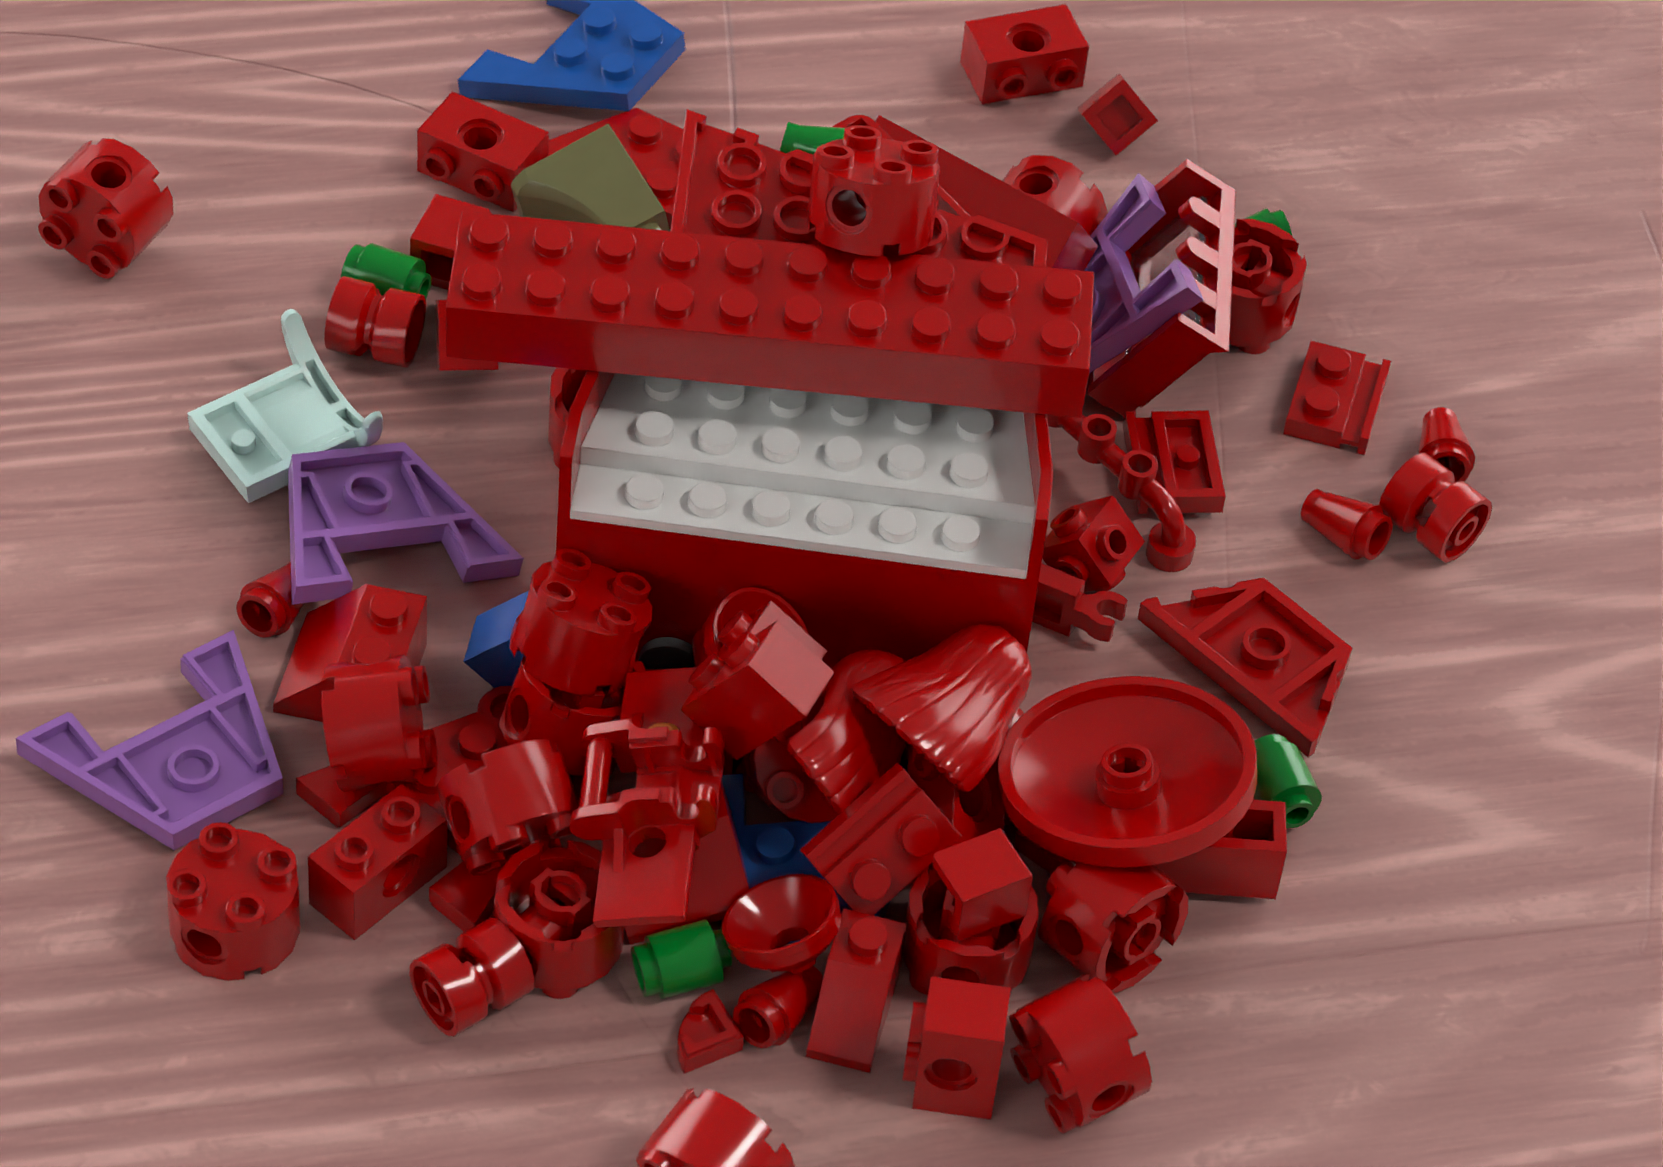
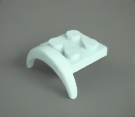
(279, 416)

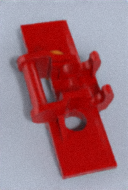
(672, 801)

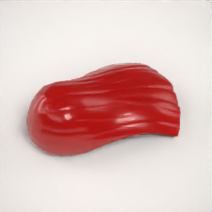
(954, 699)
(845, 742)

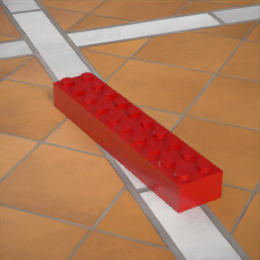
(770, 314)

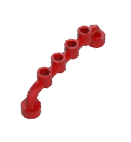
(1169, 541)

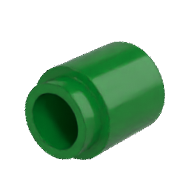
(387, 269)
(1286, 778)
(681, 960)

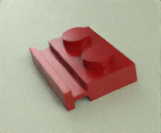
(1336, 397)
(1185, 457)
(880, 842)

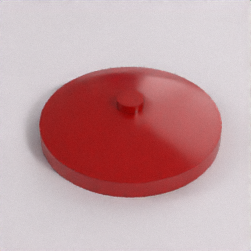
(1128, 771)

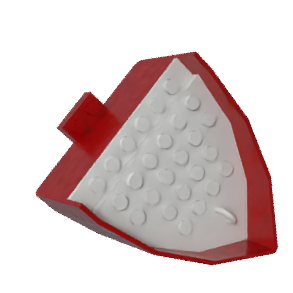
(851, 508)

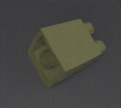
(589, 184)

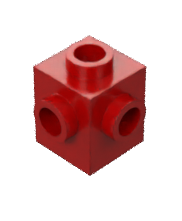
(1093, 543)

